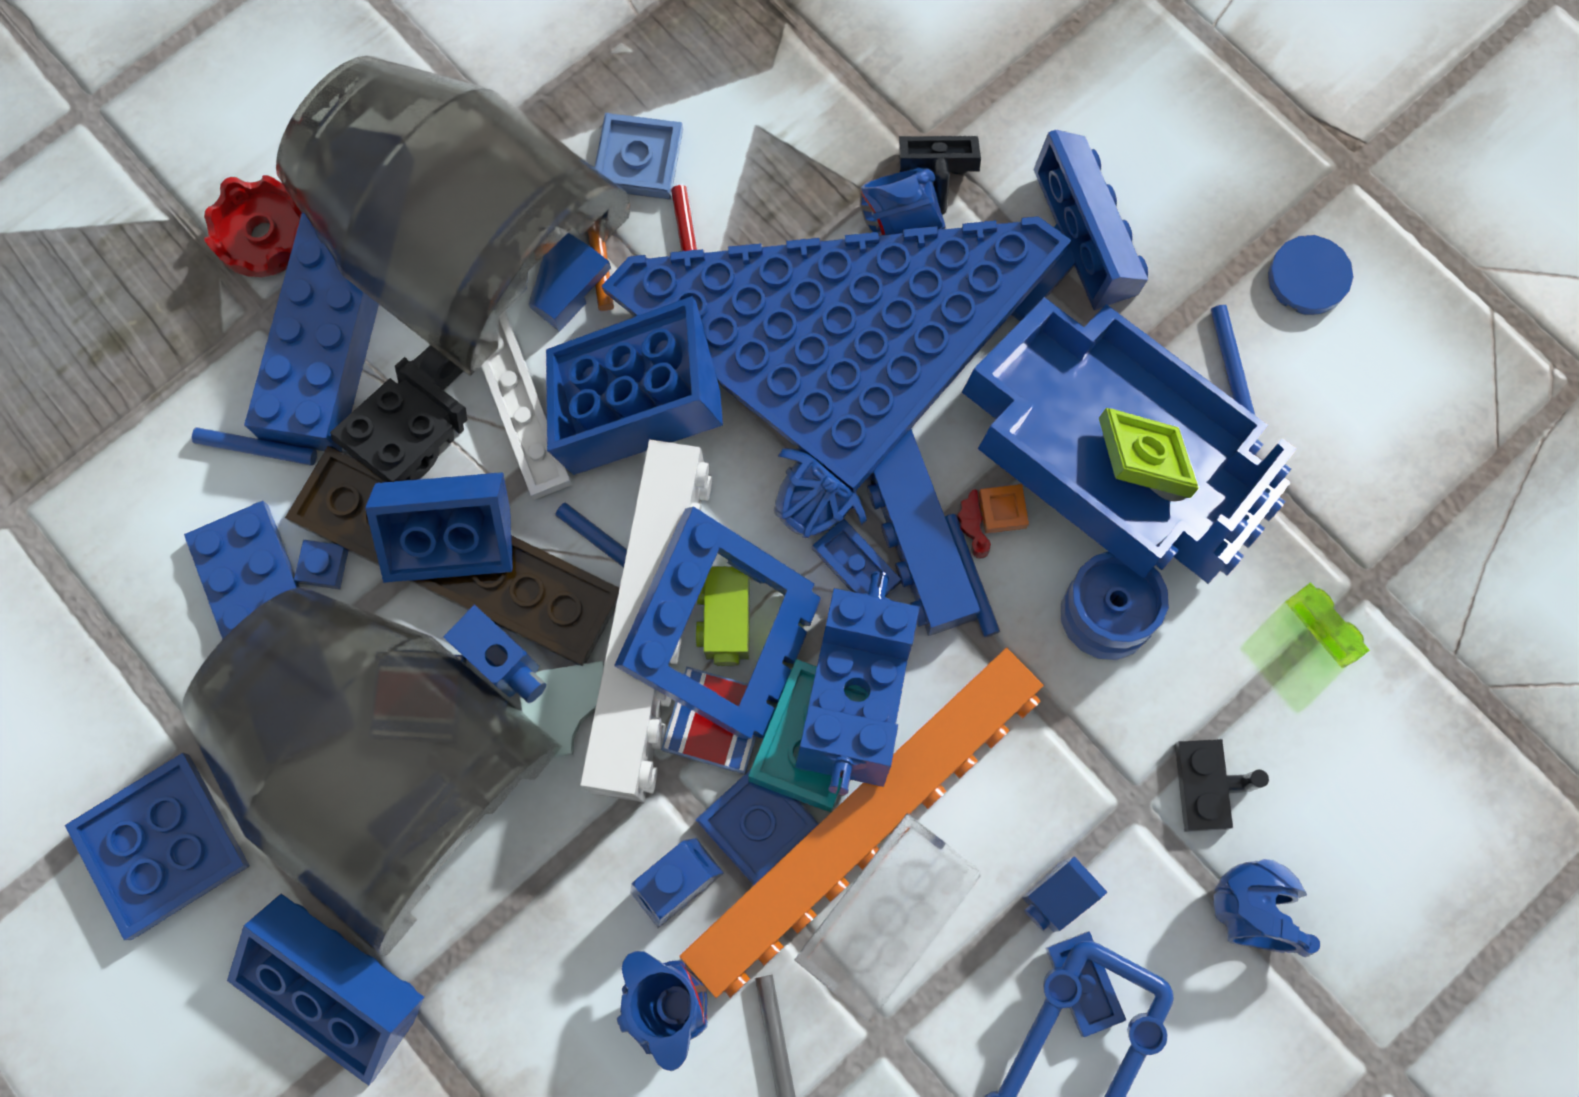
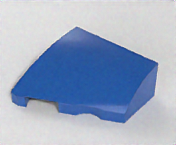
(565, 280)

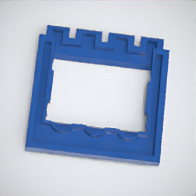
(670, 604)

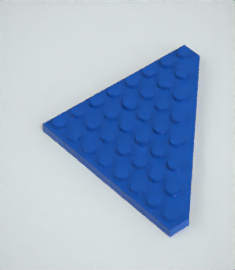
(848, 333)

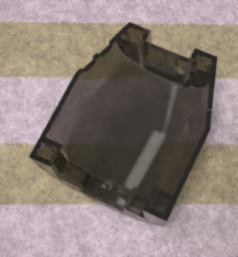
(437, 196)
(355, 752)

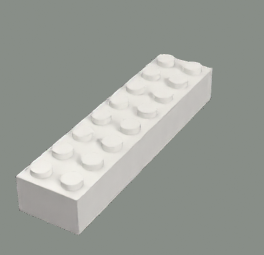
(627, 710)

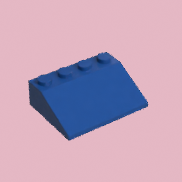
(630, 386)

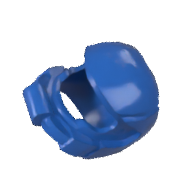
(1248, 908)

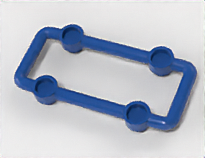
(1064, 990)

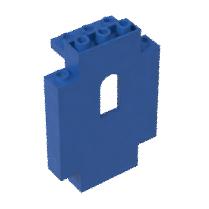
(1047, 396)

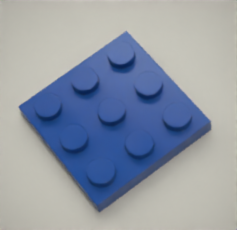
(156, 846)

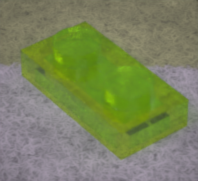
(1318, 614)

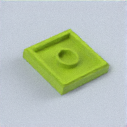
(1148, 453)

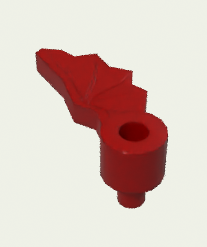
(970, 524)

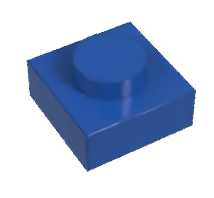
(321, 564)

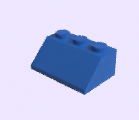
(441, 527)

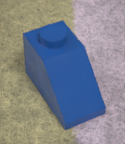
(1062, 895)

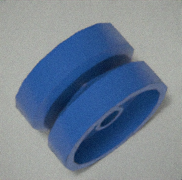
(1112, 608)

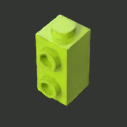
(726, 616)

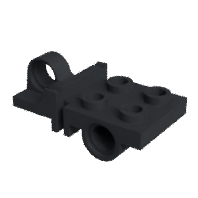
(405, 422)

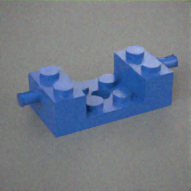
(867, 647)

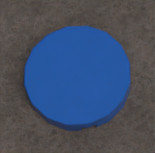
(1310, 274)

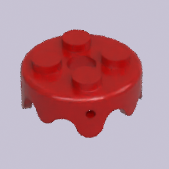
(236, 215)

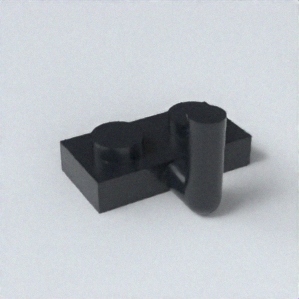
(941, 156)
(1207, 786)

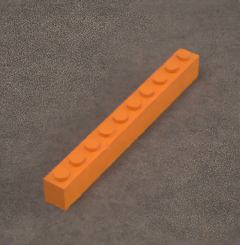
(859, 824)

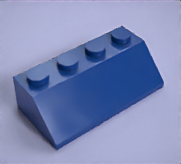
(1089, 217)
(323, 987)

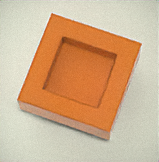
(1003, 508)

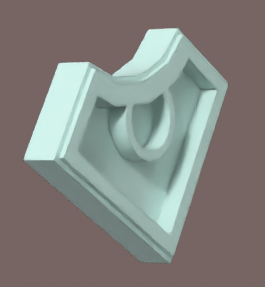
(566, 702)

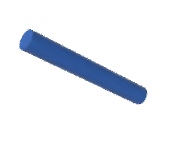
(1231, 357)
(254, 446)
(592, 533)
(986, 617)

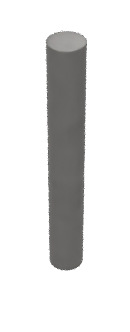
(775, 1036)

